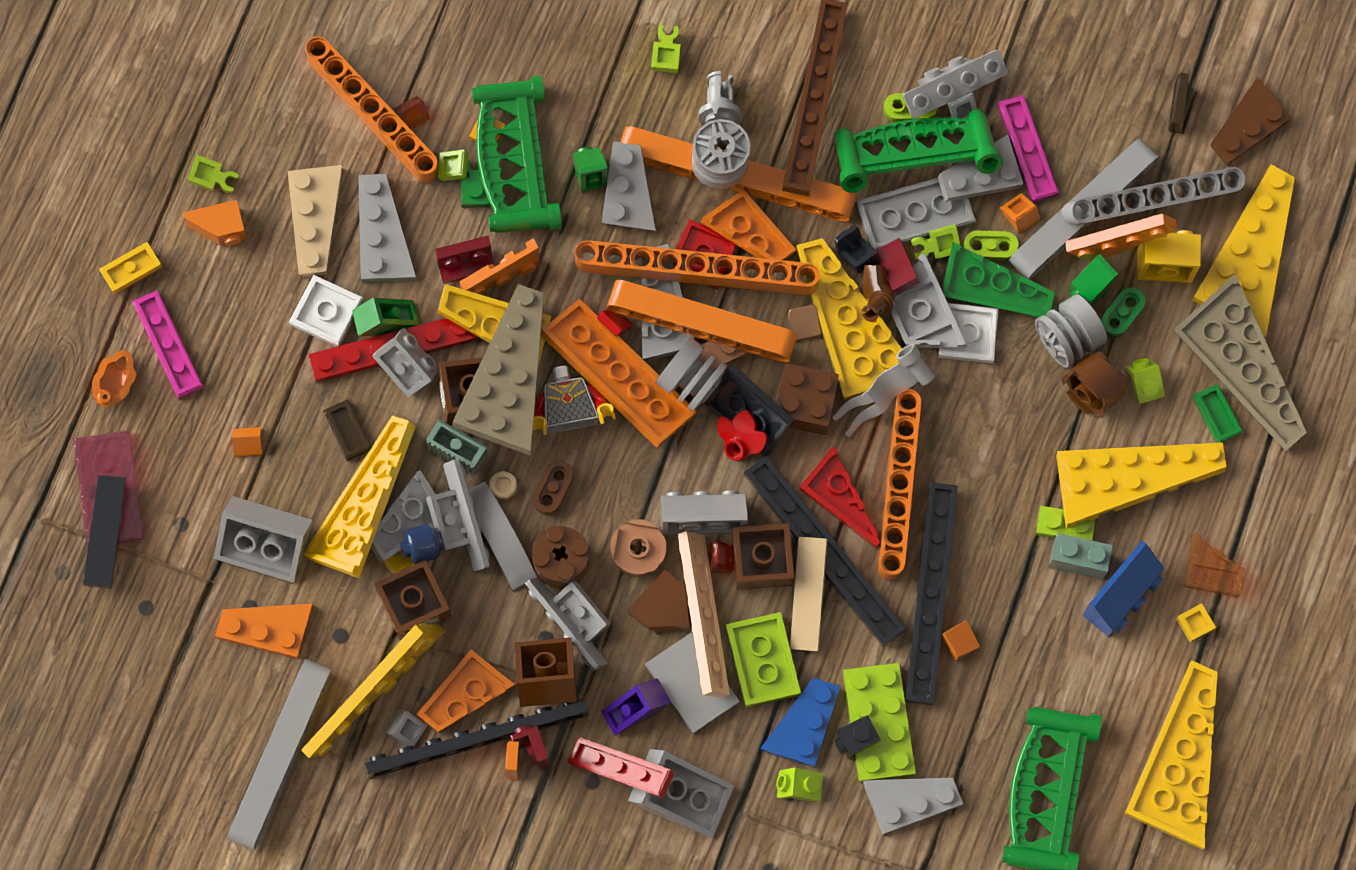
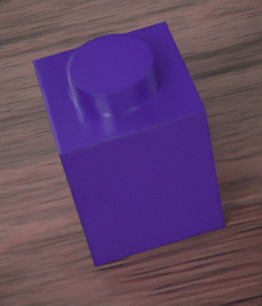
(636, 706)

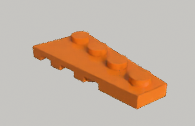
(1121, 238)

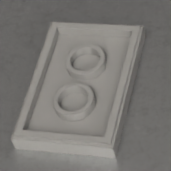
(680, 678)

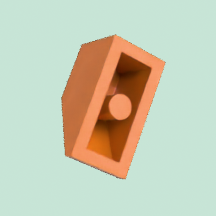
(218, 223)

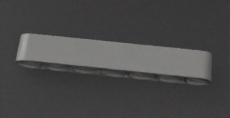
(1165, 191)
(1052, 236)
(280, 754)

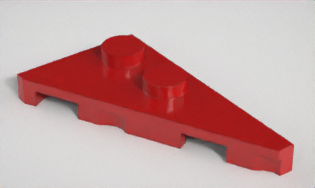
(832, 490)

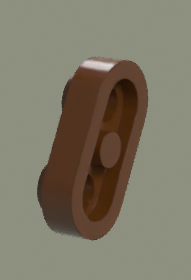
(552, 488)

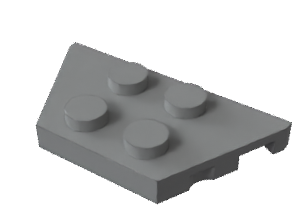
(925, 314)

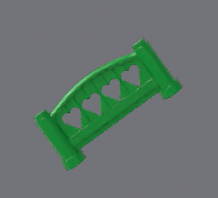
(858, 162)
(531, 210)
(1070, 733)

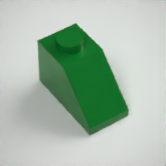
(590, 168)
(1094, 281)
(384, 316)

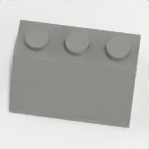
(702, 512)
(262, 539)

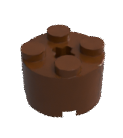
(1095, 384)
(554, 542)

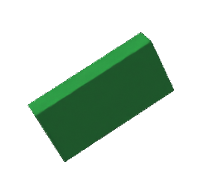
(1217, 414)

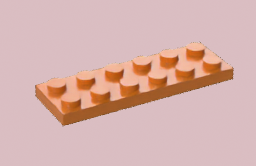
(617, 373)

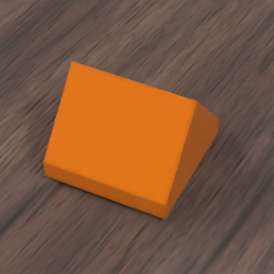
(247, 441)

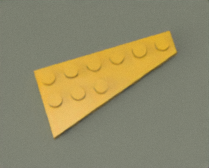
(1255, 247)
(1121, 477)

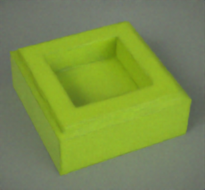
(453, 165)

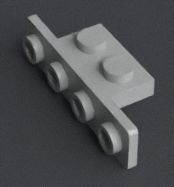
(953, 81)
(455, 517)
(575, 615)

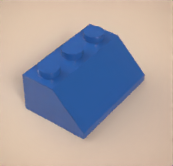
(1125, 590)

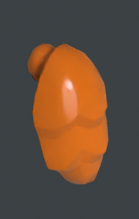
(113, 379)

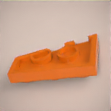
(749, 228)

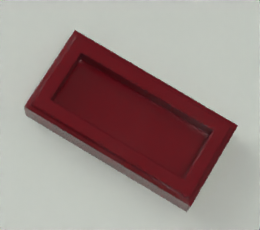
(897, 266)

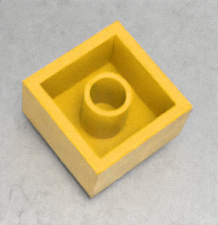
(1170, 258)

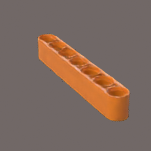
(368, 97)
(702, 321)
(903, 472)

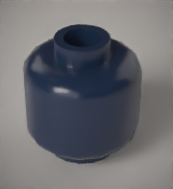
(421, 543)

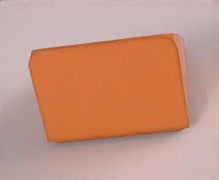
(1021, 213)

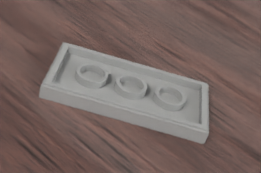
(910, 213)

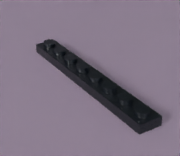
(839, 568)
(931, 594)
(465, 741)

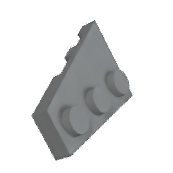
(966, 181)
(627, 189)

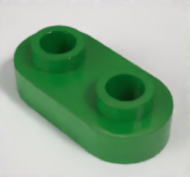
(1122, 313)

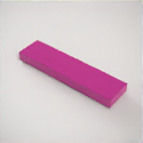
(1027, 149)
(167, 344)

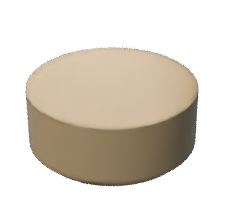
(503, 485)

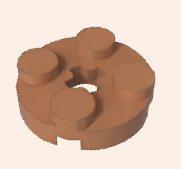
(651, 539)

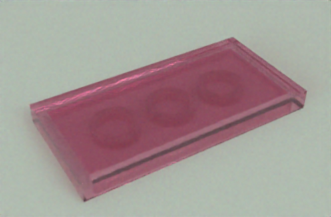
(109, 456)

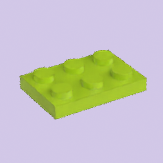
(763, 659)

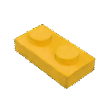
(130, 268)

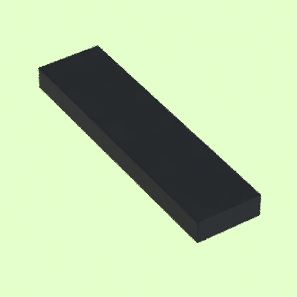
(104, 531)

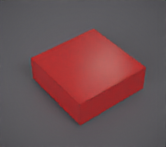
(614, 322)

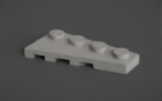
(382, 241)
(657, 340)

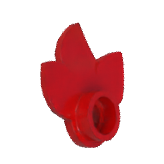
(742, 433)

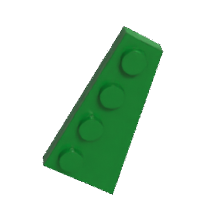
(989, 284)

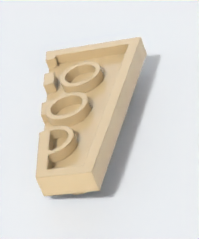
(313, 206)

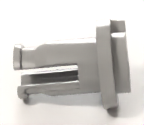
(719, 101)

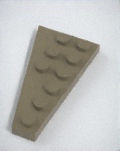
(1235, 350)
(504, 387)

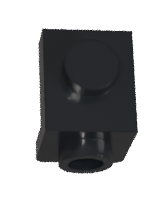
(855, 249)
(856, 737)

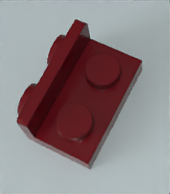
(463, 258)
(532, 740)

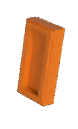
(512, 760)

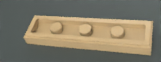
(808, 594)

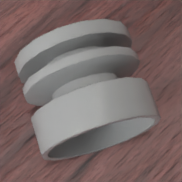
(716, 167)
(1071, 330)
(691, 374)

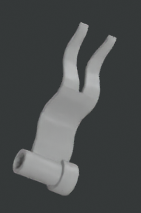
(887, 386)

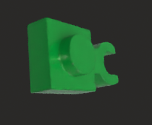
(472, 190)

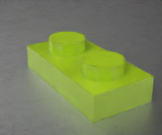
(1053, 521)

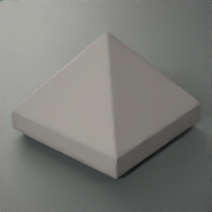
(962, 106)

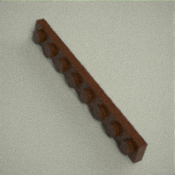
(815, 97)

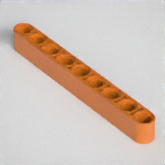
(759, 181)
(708, 276)

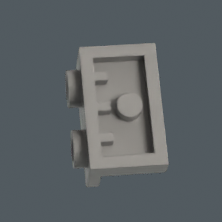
(406, 362)

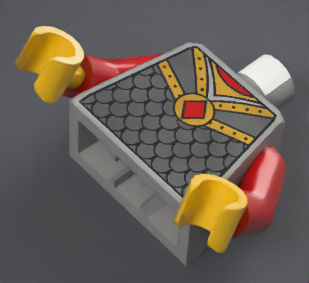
(569, 404)

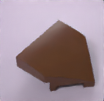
(663, 605)

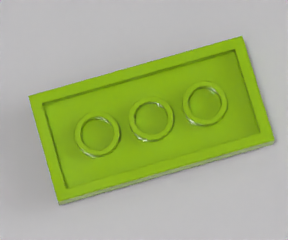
(880, 695)

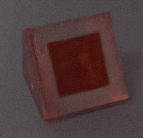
(413, 112)
(720, 557)

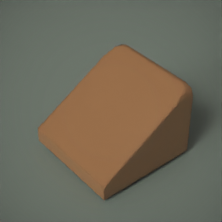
(804, 322)

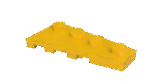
(477, 312)

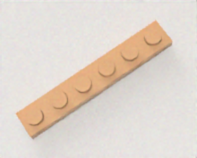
(703, 614)

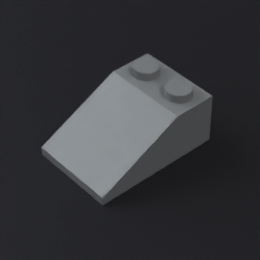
(692, 799)

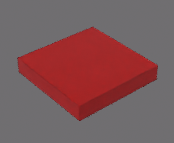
(704, 239)

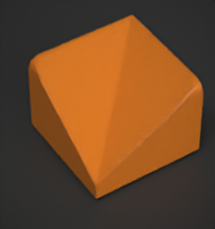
(960, 640)

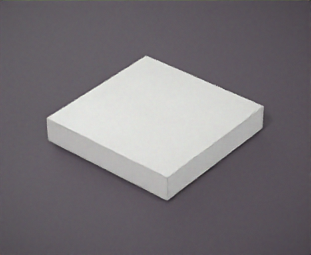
(325, 311)
(978, 329)

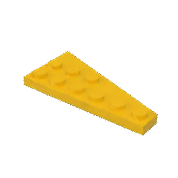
(855, 346)
(354, 520)
(381, 680)
(1177, 773)

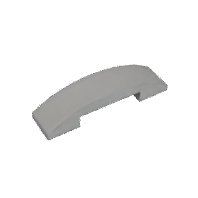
(501, 537)

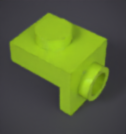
(1146, 380)
(799, 784)

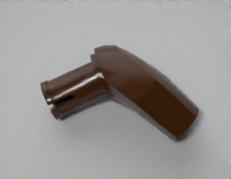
(877, 293)

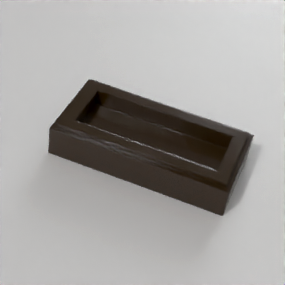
(1178, 102)
(347, 430)

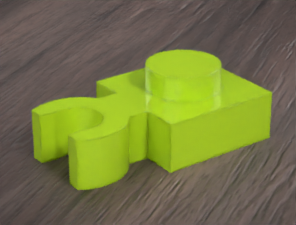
(665, 53)
(207, 173)
(939, 241)

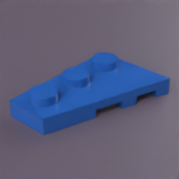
(804, 725)

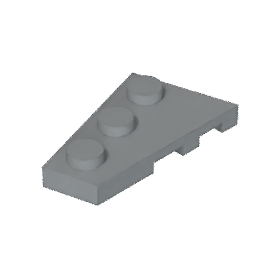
(406, 512)
(909, 801)

